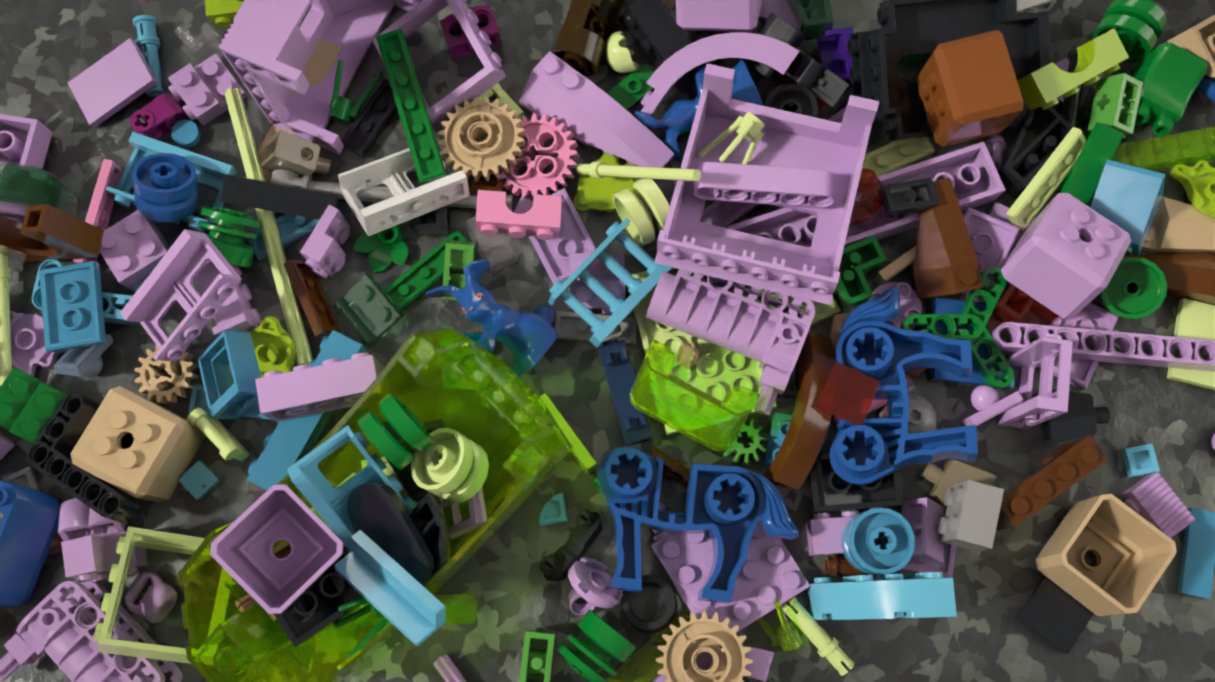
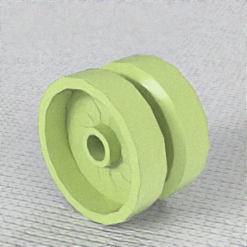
(644, 208)
(451, 466)

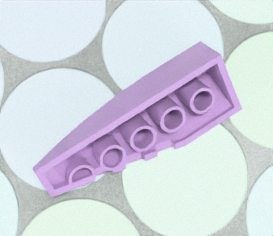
(590, 114)

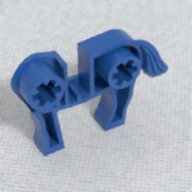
(885, 353)
(718, 501)

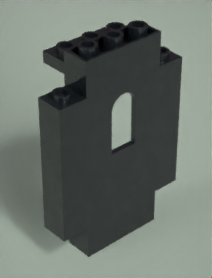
(918, 28)

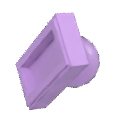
(987, 402)

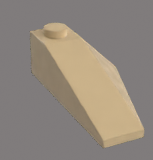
(1200, 42)

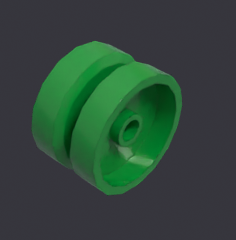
(1137, 25)
(1148, 294)
(391, 435)

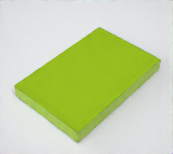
(578, 451)

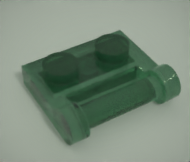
(374, 304)

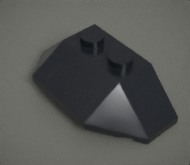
(433, 530)

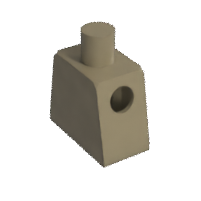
(294, 154)
(950, 474)

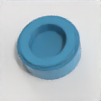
(186, 133)

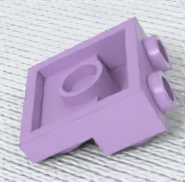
(203, 88)
(323, 248)
(603, 275)

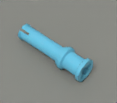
(149, 45)

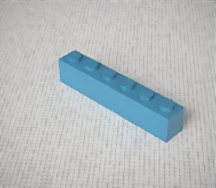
(297, 436)

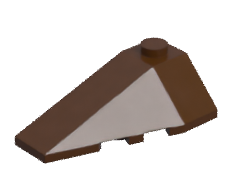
(944, 250)

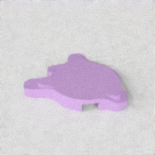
(29, 343)

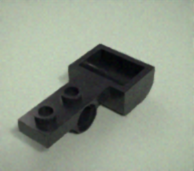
(803, 68)

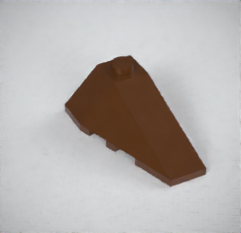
(1187, 274)

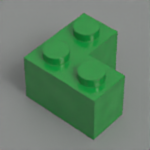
(856, 262)

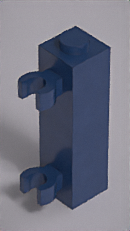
(620, 379)

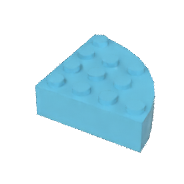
(882, 597)

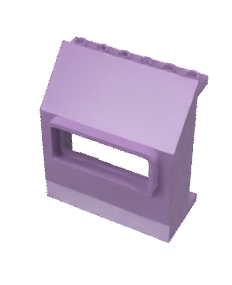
(272, 52)
(788, 142)

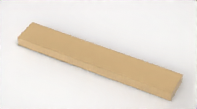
(315, 72)

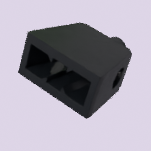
(1077, 422)

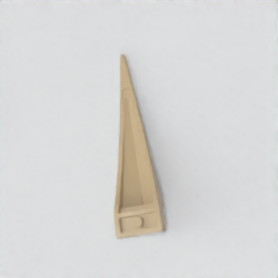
(1180, 229)

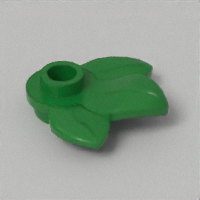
(383, 251)

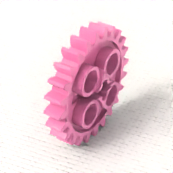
(534, 179)

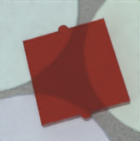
(847, 394)

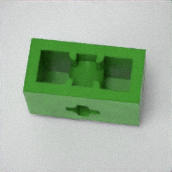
(1116, 103)

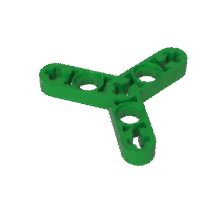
(980, 334)

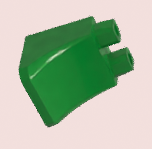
(1168, 84)

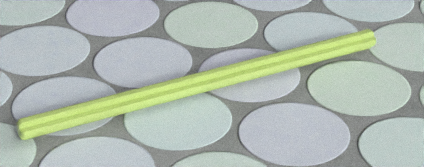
(269, 229)

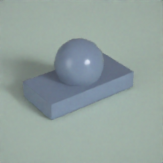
(83, 361)

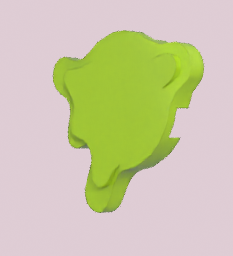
(1198, 184)
(598, 192)
(273, 347)

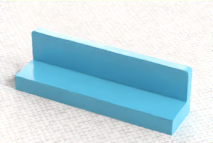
(391, 589)

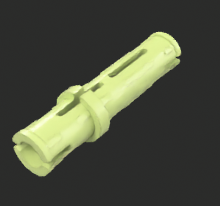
(826, 645)

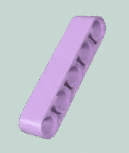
(765, 184)

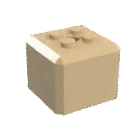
(160, 448)
(1127, 552)

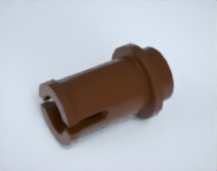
(839, 565)

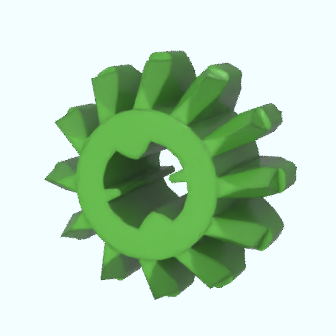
(752, 448)

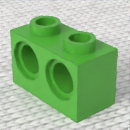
(457, 256)

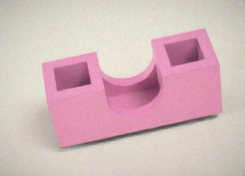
(540, 221)

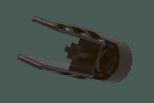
(585, 33)

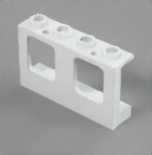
(407, 200)

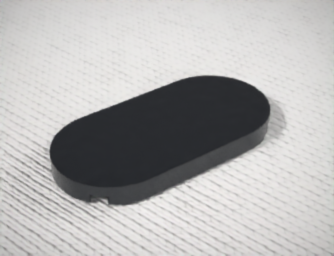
(384, 519)

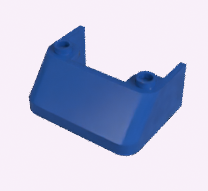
(25, 539)

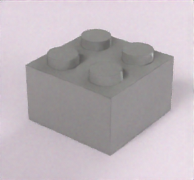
(971, 515)

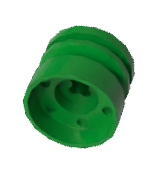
(228, 233)
(596, 648)

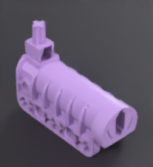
(737, 323)
(67, 634)

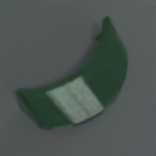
(36, 187)

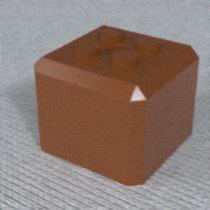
(969, 89)

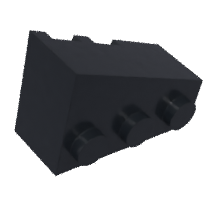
(1032, 147)

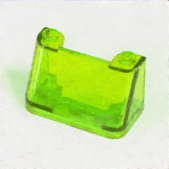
(686, 407)

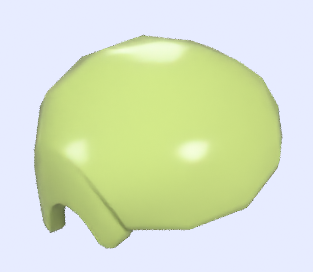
(618, 55)

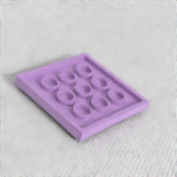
(764, 577)

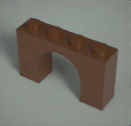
(48, 235)
(1061, 471)

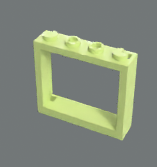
(111, 602)

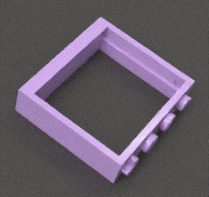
(477, 84)

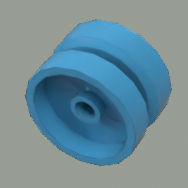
(895, 538)

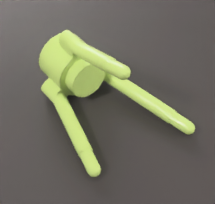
(748, 128)

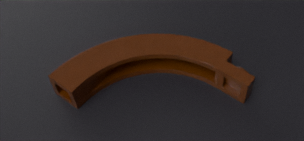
(808, 423)

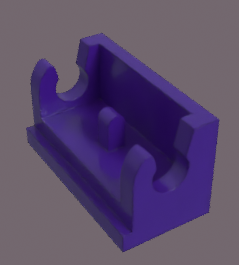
(834, 52)

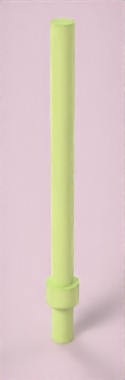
(601, 170)
(5, 329)

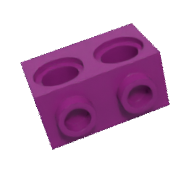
(460, 45)

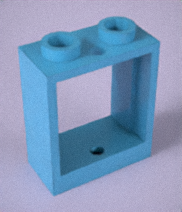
(223, 397)

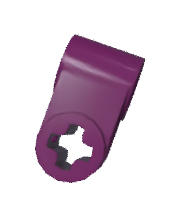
(158, 116)

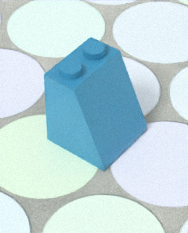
(1129, 199)

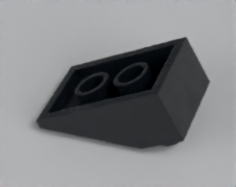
(837, 495)
(318, 606)

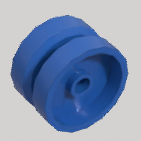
(165, 187)

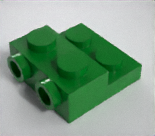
(27, 404)

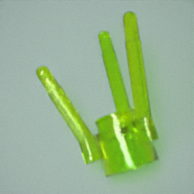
(788, 633)

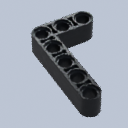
(53, 458)

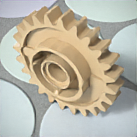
(477, 120)
(704, 636)

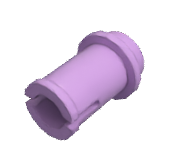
(996, 146)

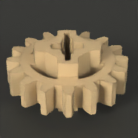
(158, 385)

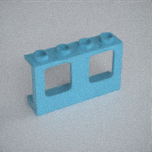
(208, 171)
(332, 501)

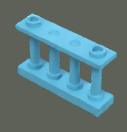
(619, 308)

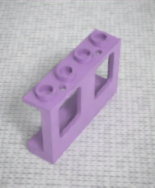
(174, 282)
(1048, 404)

